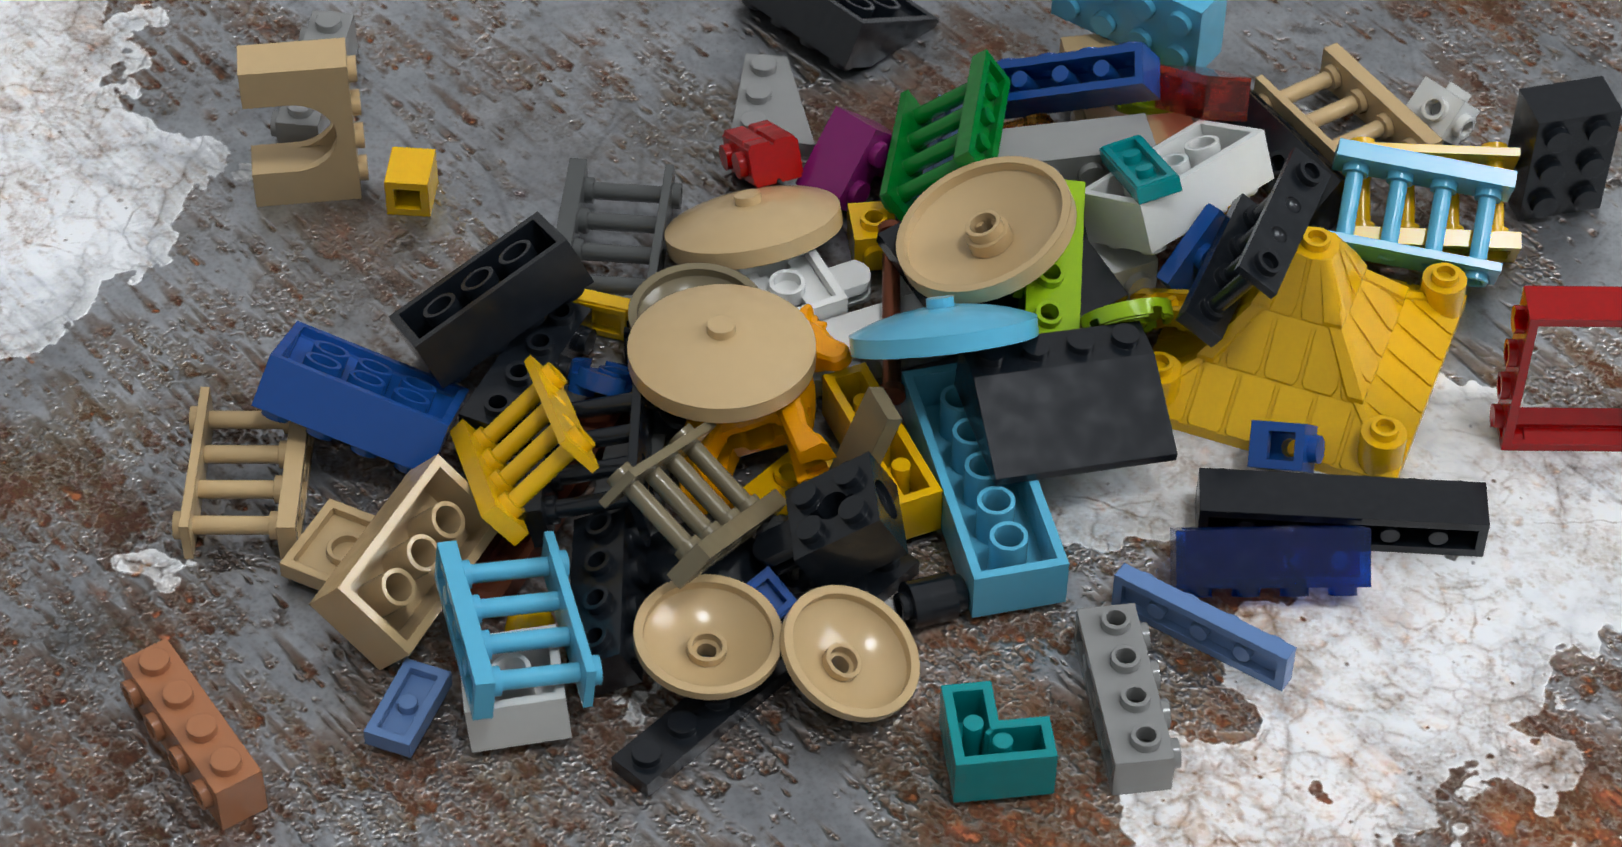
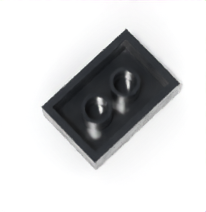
(1565, 146)

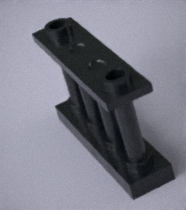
(1253, 247)
(547, 510)

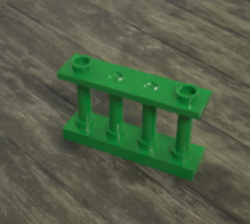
(977, 138)

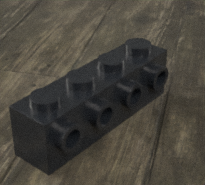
(1282, 139)
(558, 340)
(608, 589)

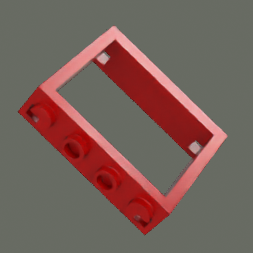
(1554, 427)

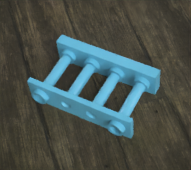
(1444, 178)
(476, 646)

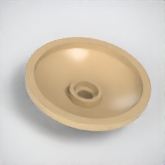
(711, 619)
(860, 638)

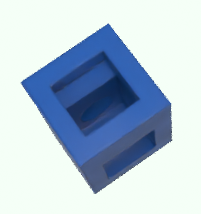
(1270, 444)

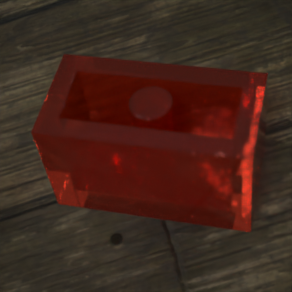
(1203, 93)

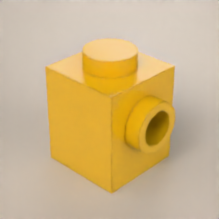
(863, 232)

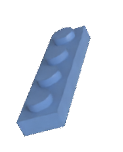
(1205, 627)

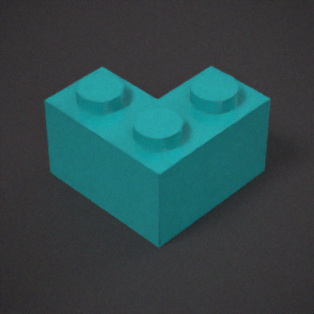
(992, 755)

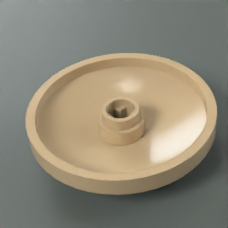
(754, 226)
(986, 229)
(721, 353)

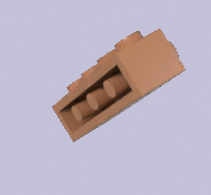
(194, 734)

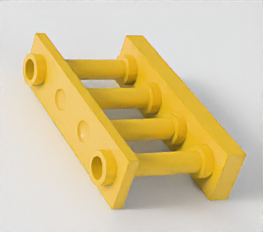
(1503, 245)
(486, 459)

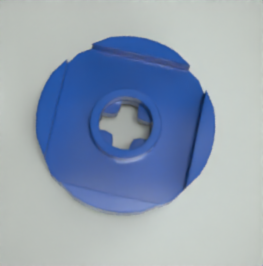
(607, 379)

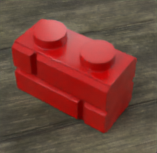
(761, 154)

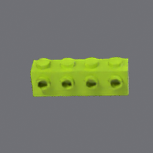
(1057, 292)

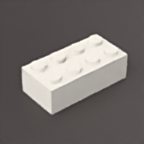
(1214, 168)

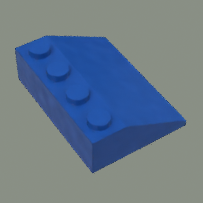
(357, 397)

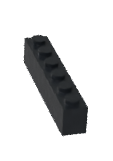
(1401, 512)

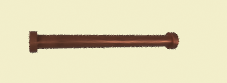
(890, 306)

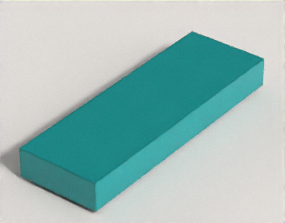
(1140, 169)

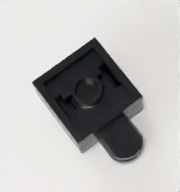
(837, 525)

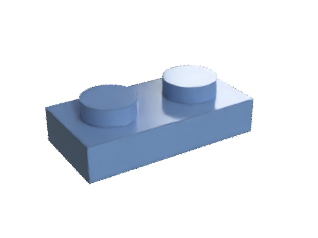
(408, 707)

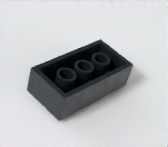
(491, 300)

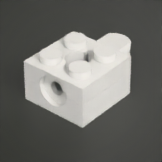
(811, 282)

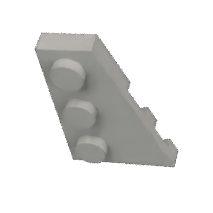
(771, 94)

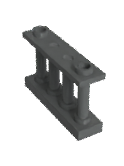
(577, 219)

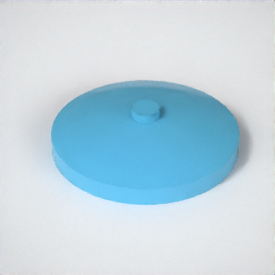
(943, 330)

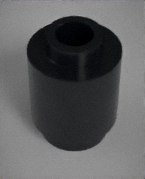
(931, 600)

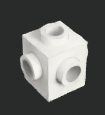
(1444, 110)

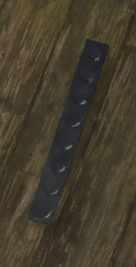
(698, 723)

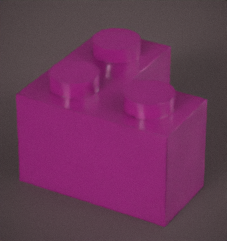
(847, 157)

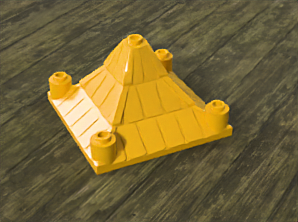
(1324, 353)

